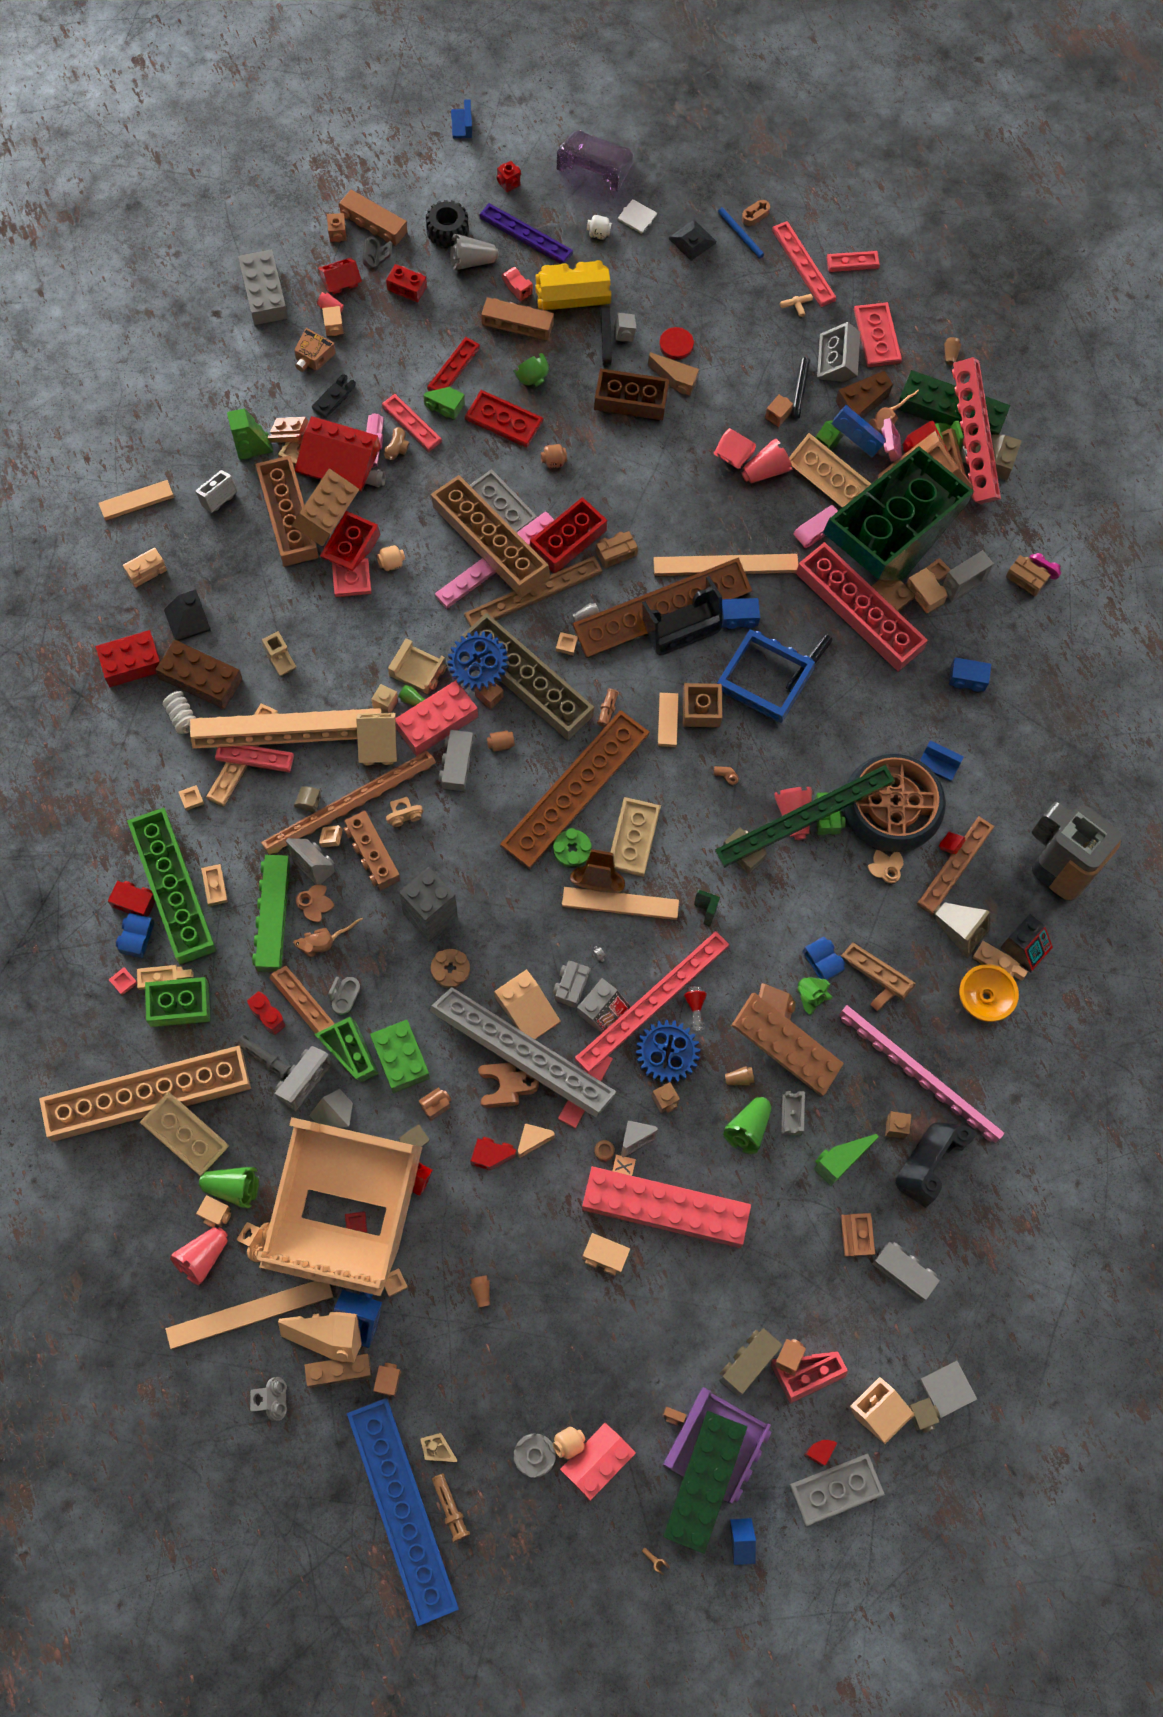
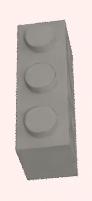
(456, 760)
(906, 1271)

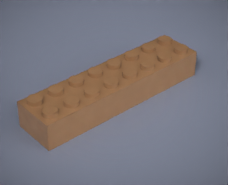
(490, 536)

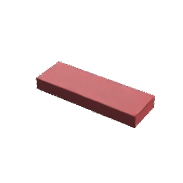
(853, 261)

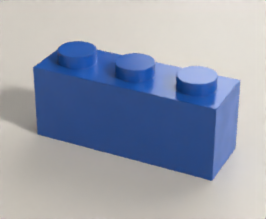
(858, 431)

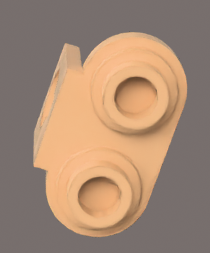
(410, 813)
(256, 1241)

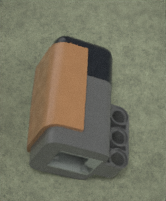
(1075, 848)

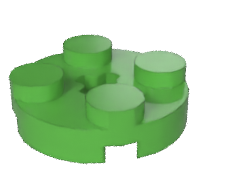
(572, 858)

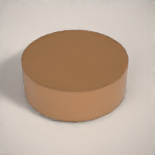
(604, 1150)

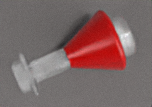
(695, 998)

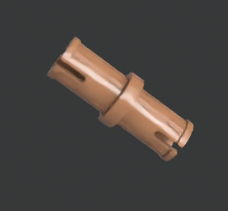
(607, 707)

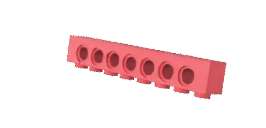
(991, 490)

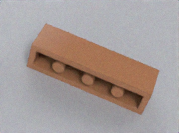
(373, 217)
(517, 318)

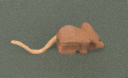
(886, 413)
(319, 941)

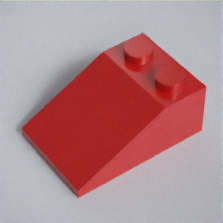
(351, 541)

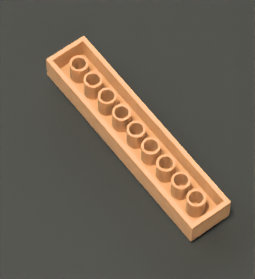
(137, 1093)

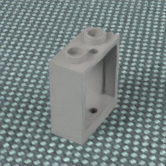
(967, 575)

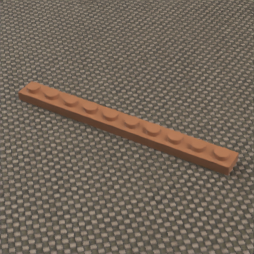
(350, 801)

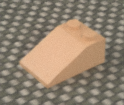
(527, 1005)

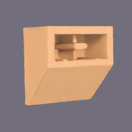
(881, 1410)

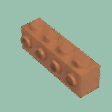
(372, 851)

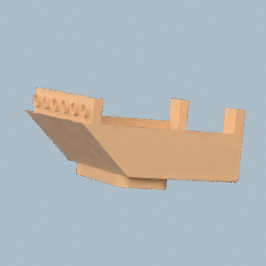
(351, 1168)

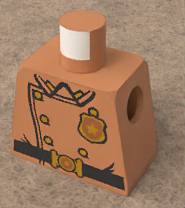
(313, 351)

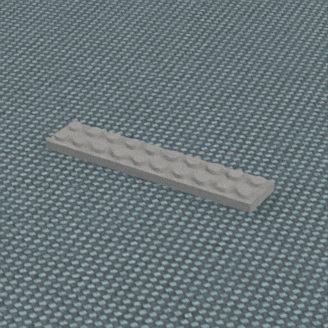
(523, 1051)

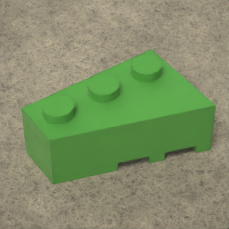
(349, 1047)

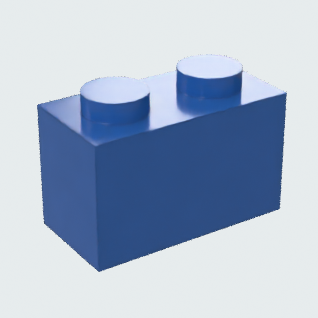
(740, 613)
(969, 674)

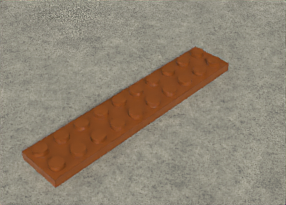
(626, 619)
(574, 789)

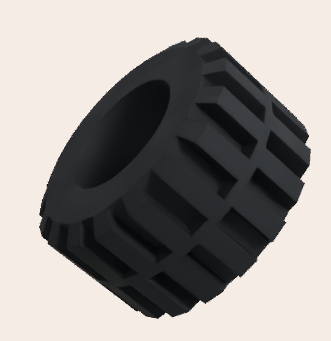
(446, 213)

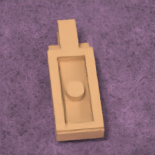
(990, 955)
(161, 973)

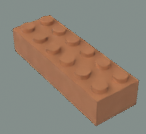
(283, 505)

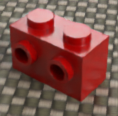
(406, 283)

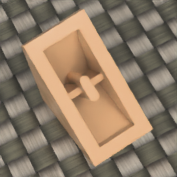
(533, 1138)

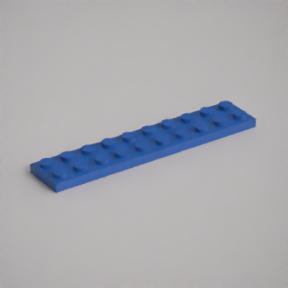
(402, 1512)

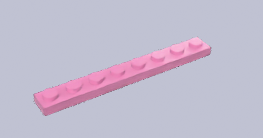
(482, 570)

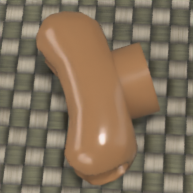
(397, 445)

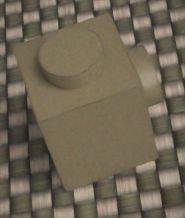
(924, 1415)

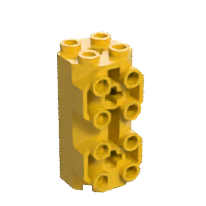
(568, 288)

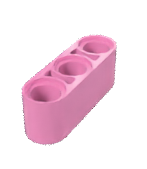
(812, 530)

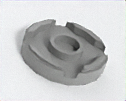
(534, 1455)

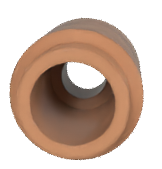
(500, 741)

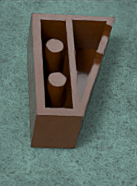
(865, 394)

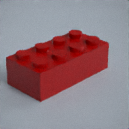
(569, 534)

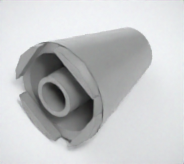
(471, 252)

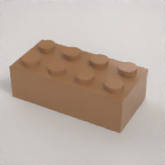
(325, 507)

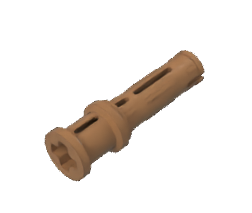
(454, 1518)

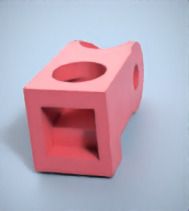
(517, 284)

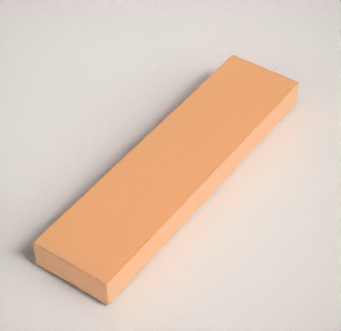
(136, 500)

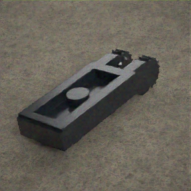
(333, 396)

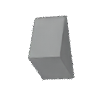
(637, 1136)

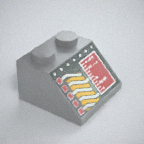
(602, 1006)

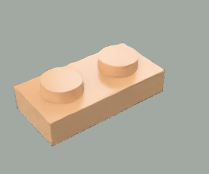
(214, 885)

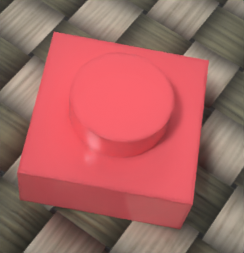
(123, 981)

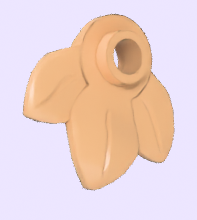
(884, 864)

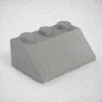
(839, 353)
(303, 1077)

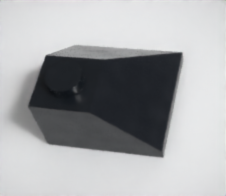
(692, 240)
(186, 616)

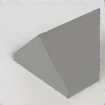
(333, 1110)

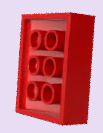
(337, 447)

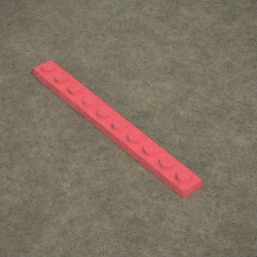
(651, 1002)

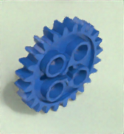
(468, 648)
(684, 1055)

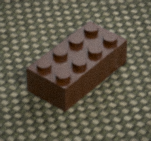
(631, 394)
(199, 674)

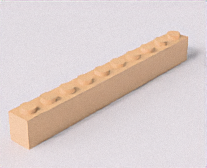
(275, 728)

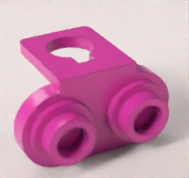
(1052, 568)

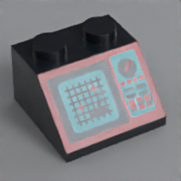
(1028, 943)

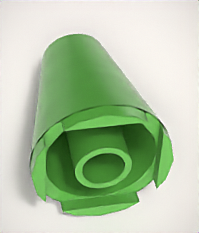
(749, 1126)
(232, 1185)

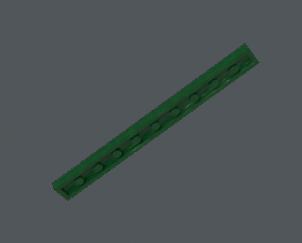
(804, 816)

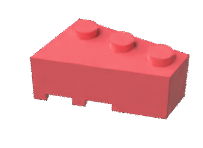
(812, 1375)

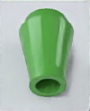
(410, 696)

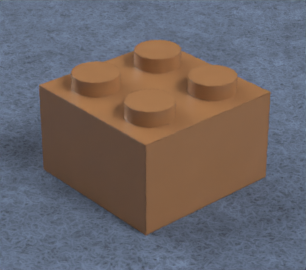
(702, 705)

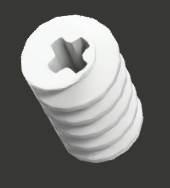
(179, 712)

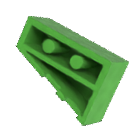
(248, 435)

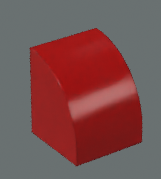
(820, 1451)

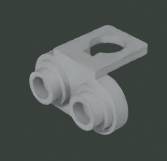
(344, 994)
(273, 1399)

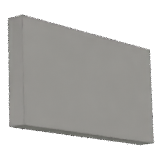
(503, 500)
(836, 1489)

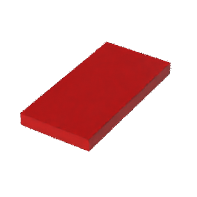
(503, 418)

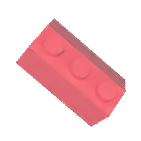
(598, 1462)

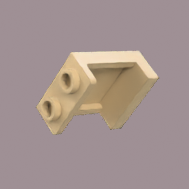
(416, 667)
(376, 738)

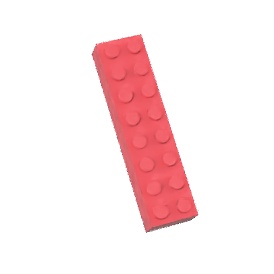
(861, 606)
(666, 1207)

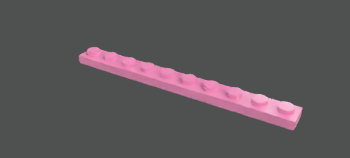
(925, 1078)

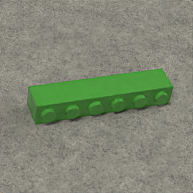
(272, 913)

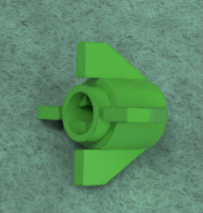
(813, 993)

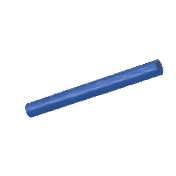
(741, 232)

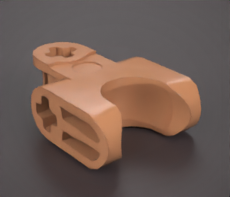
(511, 1085)

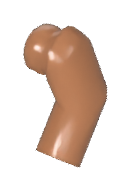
(728, 773)

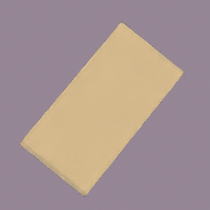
(634, 836)
(184, 1133)

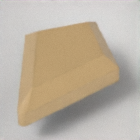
(436, 1449)

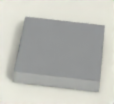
(948, 1389)

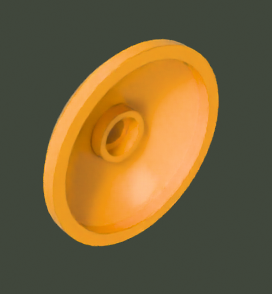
(997, 985)

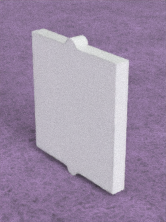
(637, 216)

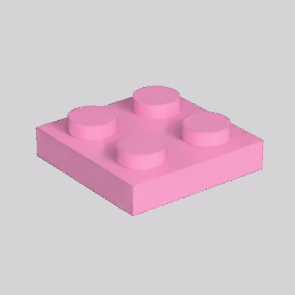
(893, 440)

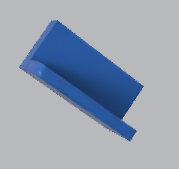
(462, 121)
(941, 760)

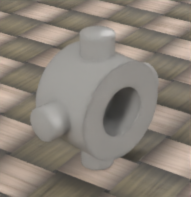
(599, 954)

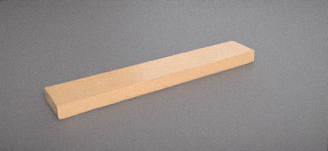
(232, 772)
(620, 903)

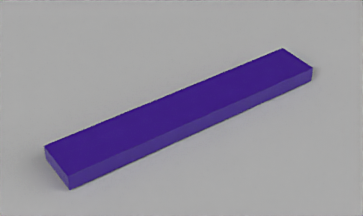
(526, 234)

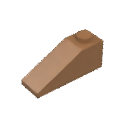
(681, 376)

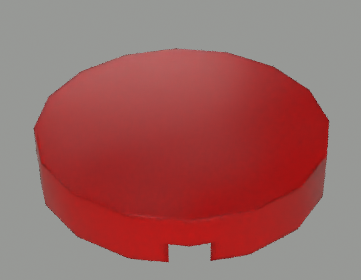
(676, 343)

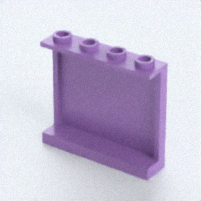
(755, 1434)

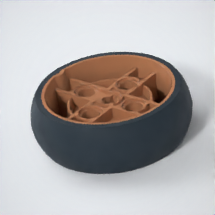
(930, 802)

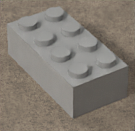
(263, 287)

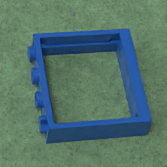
(755, 701)

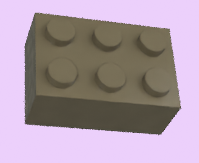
(749, 1361)

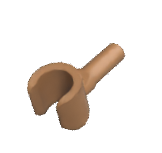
(657, 1562)

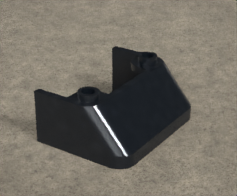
(687, 623)

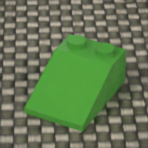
(839, 1159)

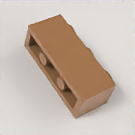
(336, 1372)

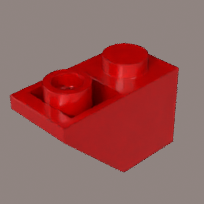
(490, 1154)

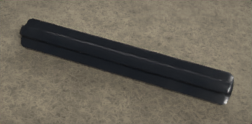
(800, 388)
(815, 655)

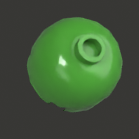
(532, 371)

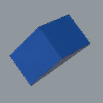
(743, 1541)

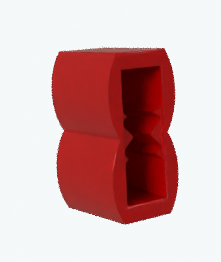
(266, 1013)

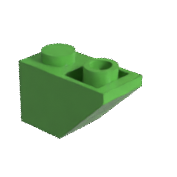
(445, 401)
(829, 435)

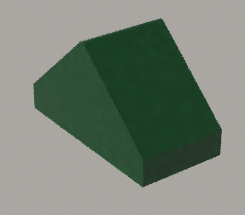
(899, 516)

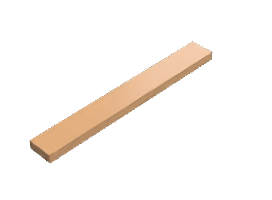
(751, 564)
(248, 1313)

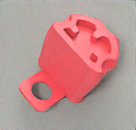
(734, 448)

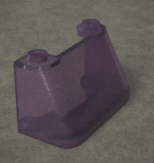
(597, 156)

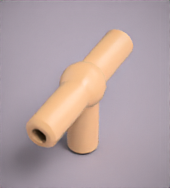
(796, 301)

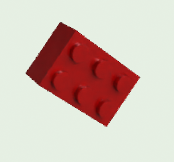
(128, 658)

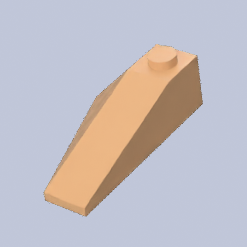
(331, 1335)

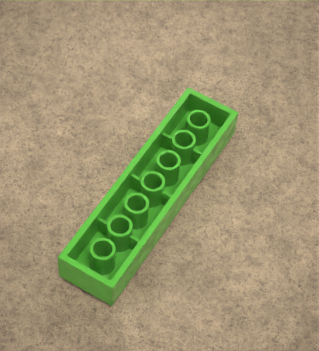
(171, 886)

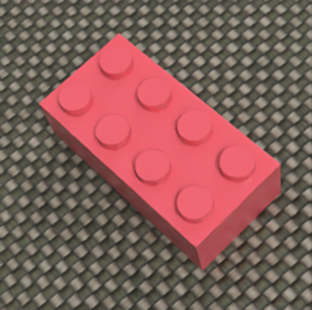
(435, 717)

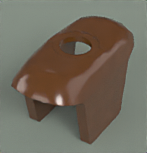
(598, 873)

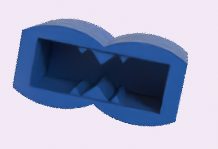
(135, 935)
(824, 959)

